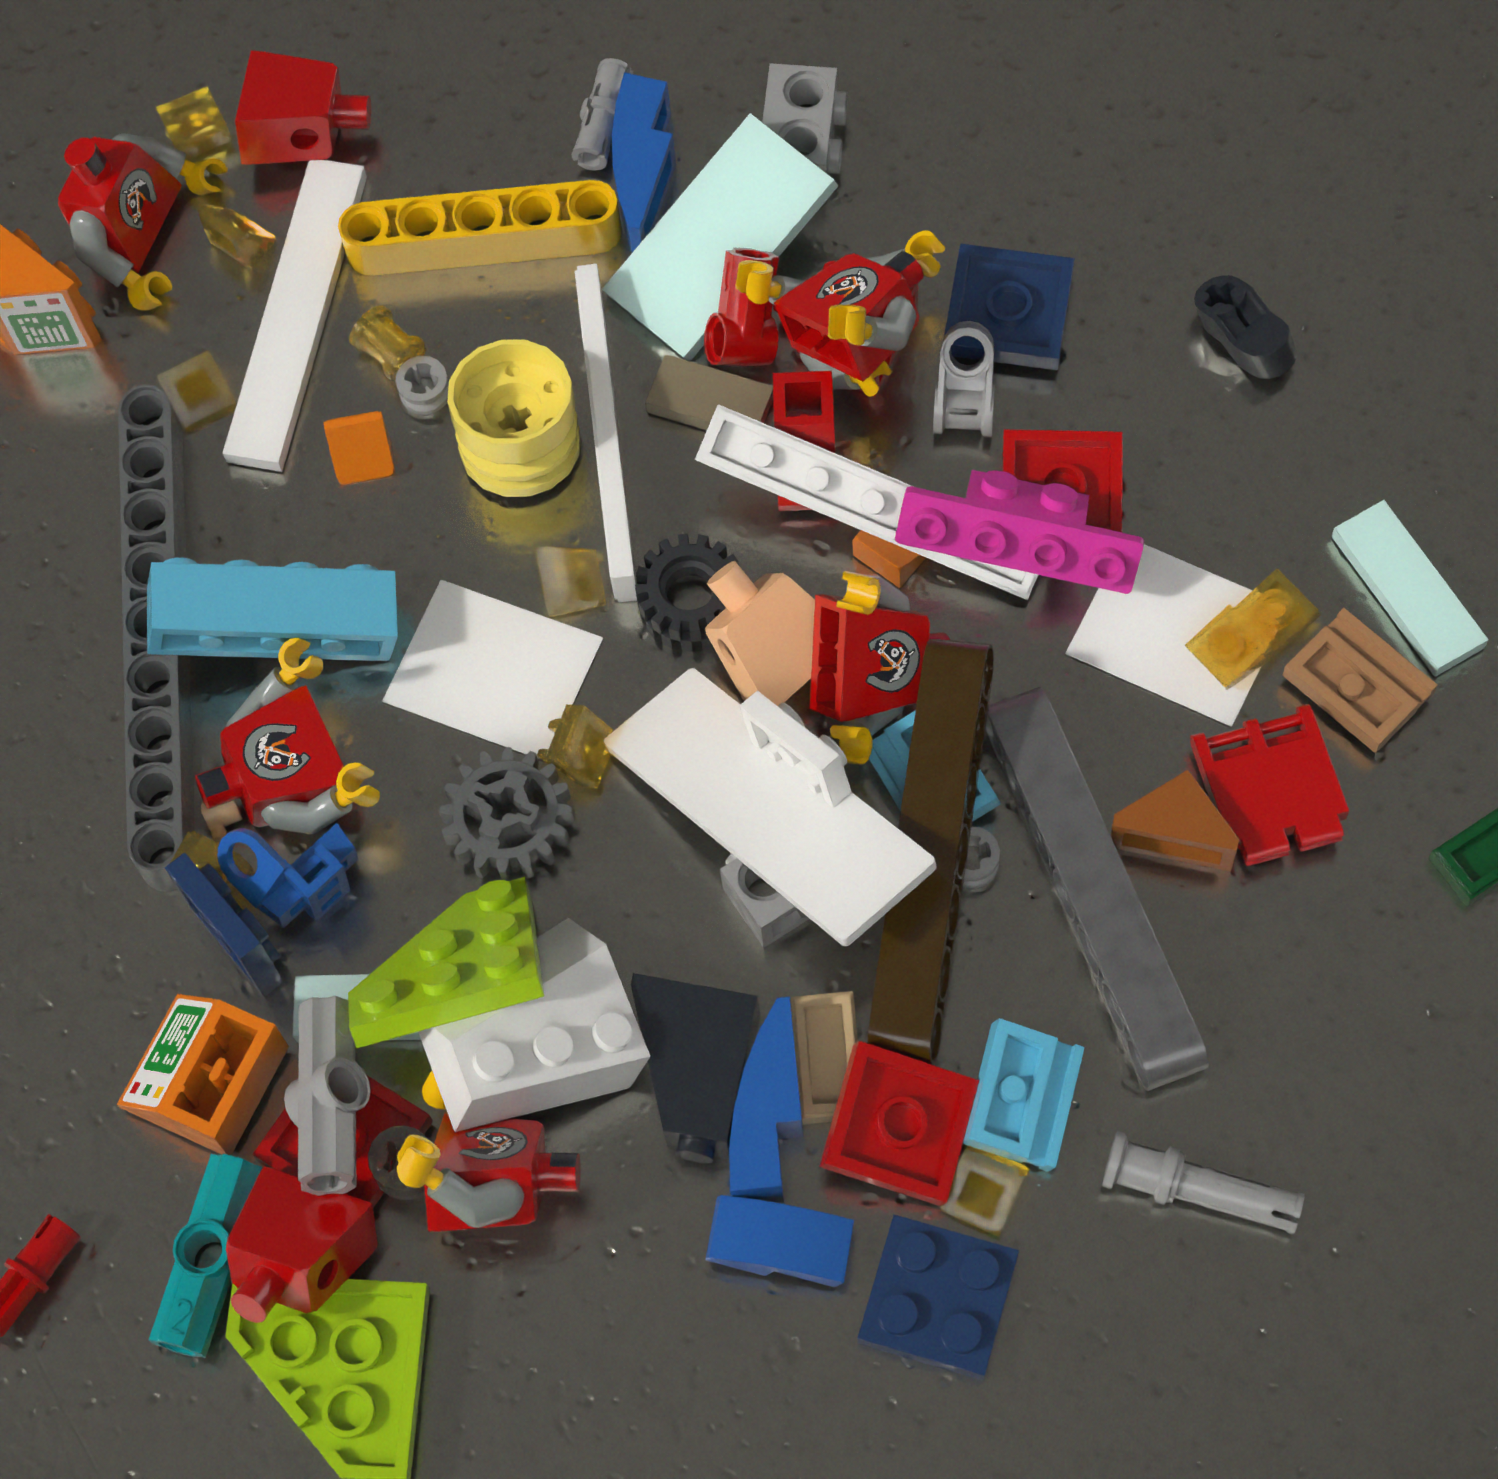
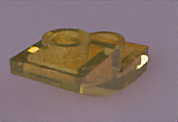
(1253, 630)

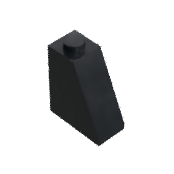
(697, 1059)

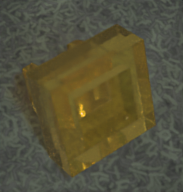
(578, 746)

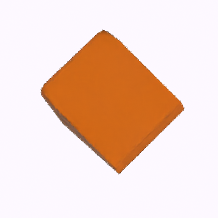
(360, 447)
(886, 558)

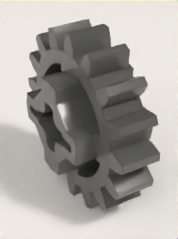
(516, 838)

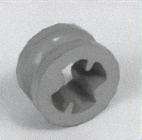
(412, 371)
(989, 865)

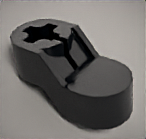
(1230, 305)

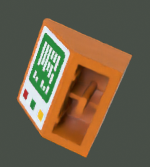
(40, 301)
(205, 1071)

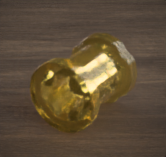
(385, 340)

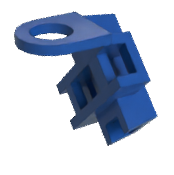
(285, 890)

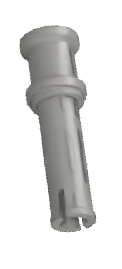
(1171, 1176)

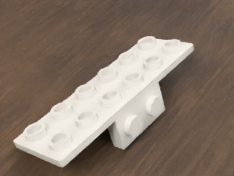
(773, 801)

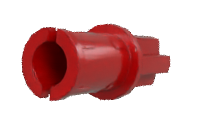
(33, 1268)

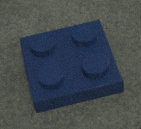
(1017, 299)
(230, 925)
(938, 1297)

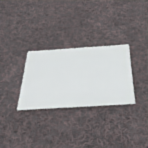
(1146, 633)
(491, 668)

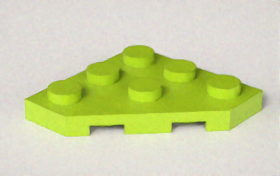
(457, 967)
(346, 1372)

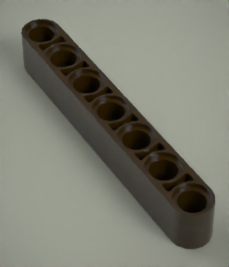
(938, 817)

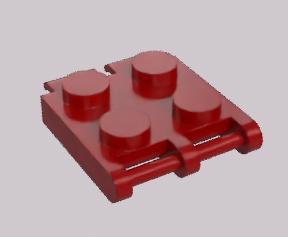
(1274, 786)

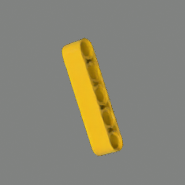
(456, 215)

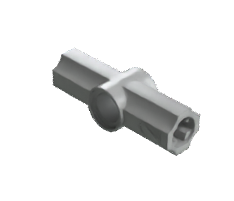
(326, 1097)

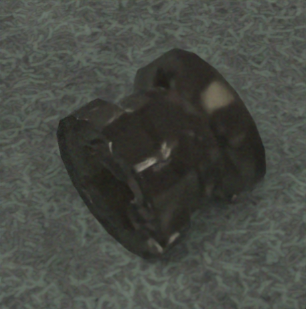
(380, 1155)

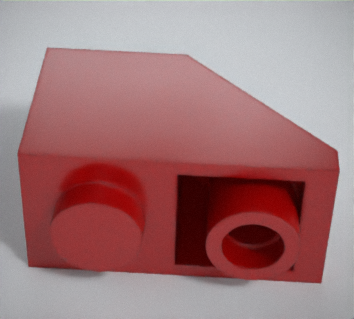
(806, 411)

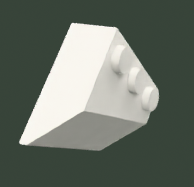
(543, 1050)

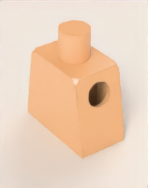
(763, 632)

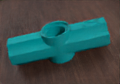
(198, 1294)

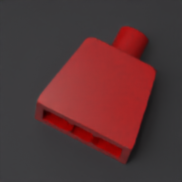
(294, 109)
(295, 1245)

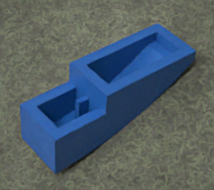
(641, 153)
(765, 1109)

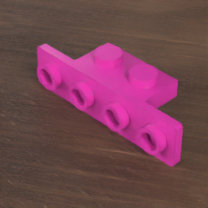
(1021, 529)

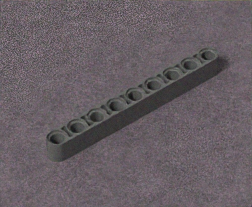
(170, 709)

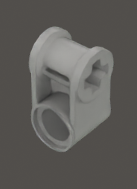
(965, 385)

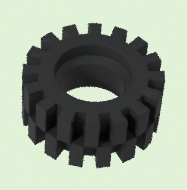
(661, 572)

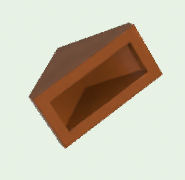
(1177, 825)

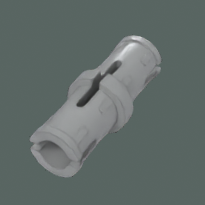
(598, 116)

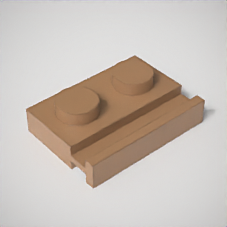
(1359, 680)

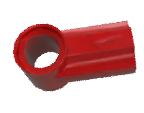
(741, 329)

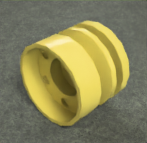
(514, 417)

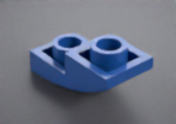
(779, 1239)

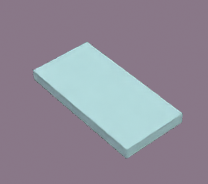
(747, 196)

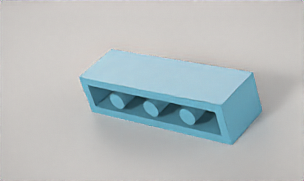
(257, 608)

